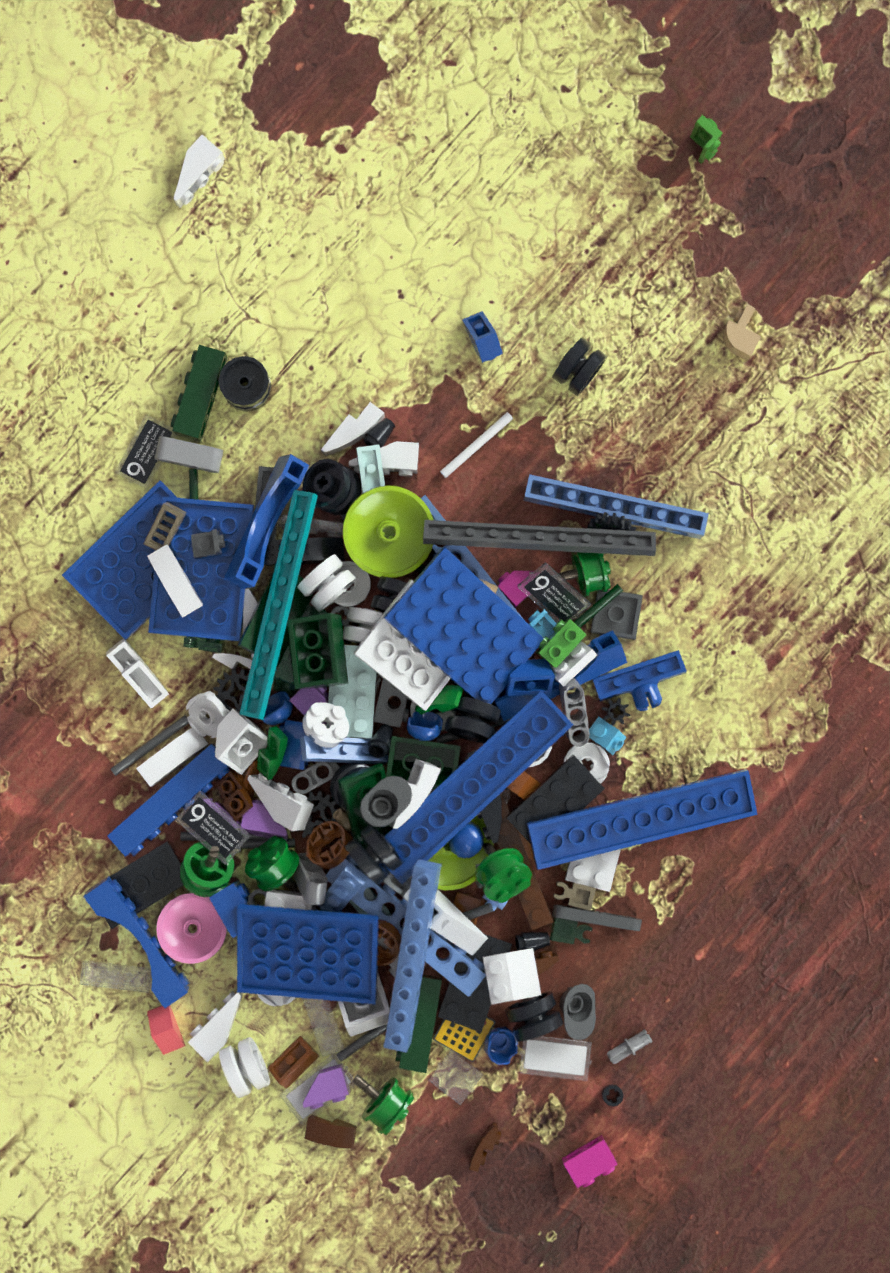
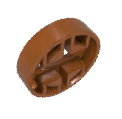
(321, 837)
(392, 940)

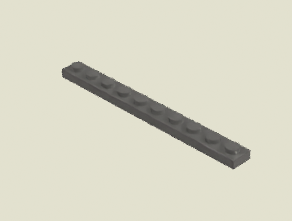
(539, 538)

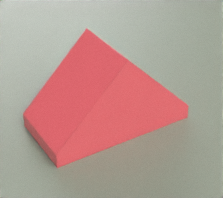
(165, 1029)

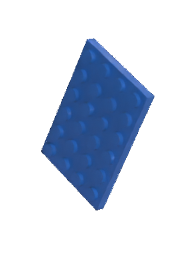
(116, 569)
(222, 600)
(463, 627)
(307, 953)

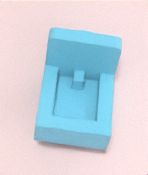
(542, 623)
(606, 735)

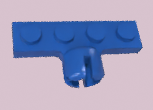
(640, 680)

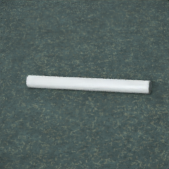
(478, 443)

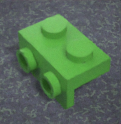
(707, 136)
(561, 642)

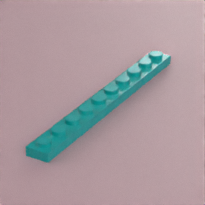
(278, 604)

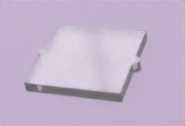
(455, 1077)

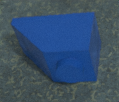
(482, 336)
(531, 678)

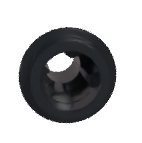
(380, 433)
(381, 741)
(531, 940)

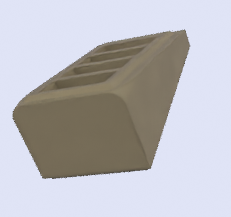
(157, 524)

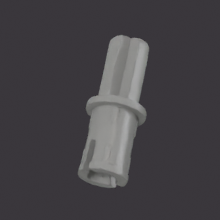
(629, 1047)

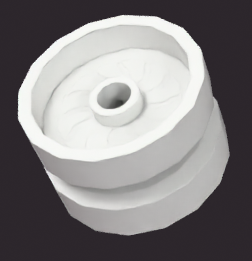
(329, 585)
(365, 619)
(244, 1067)

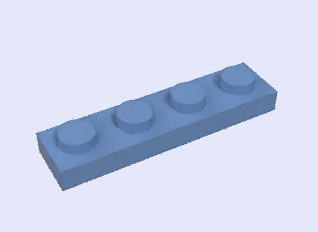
(348, 751)
(343, 889)

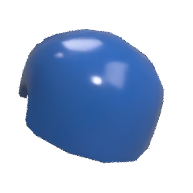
(278, 709)
(424, 726)
(467, 841)
(500, 1045)

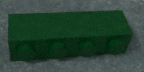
(199, 393)
(418, 1053)

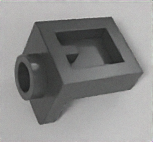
(207, 544)

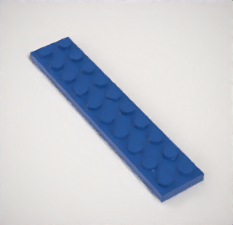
(477, 782)
(641, 819)

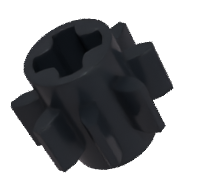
(610, 715)

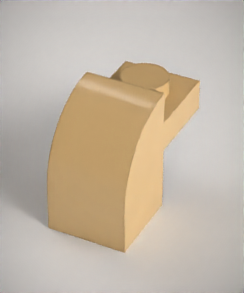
(738, 338)

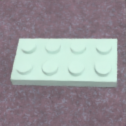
(357, 696)

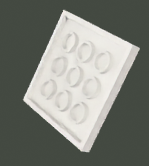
(401, 661)

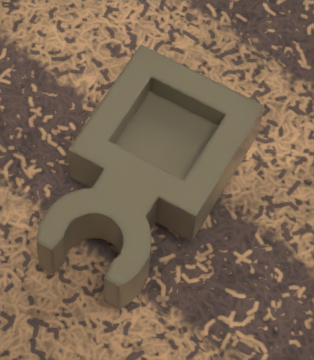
(579, 895)

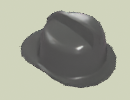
(386, 801)
(578, 1010)

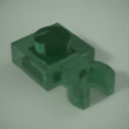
(204, 644)
(567, 930)

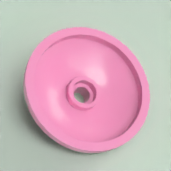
(174, 929)

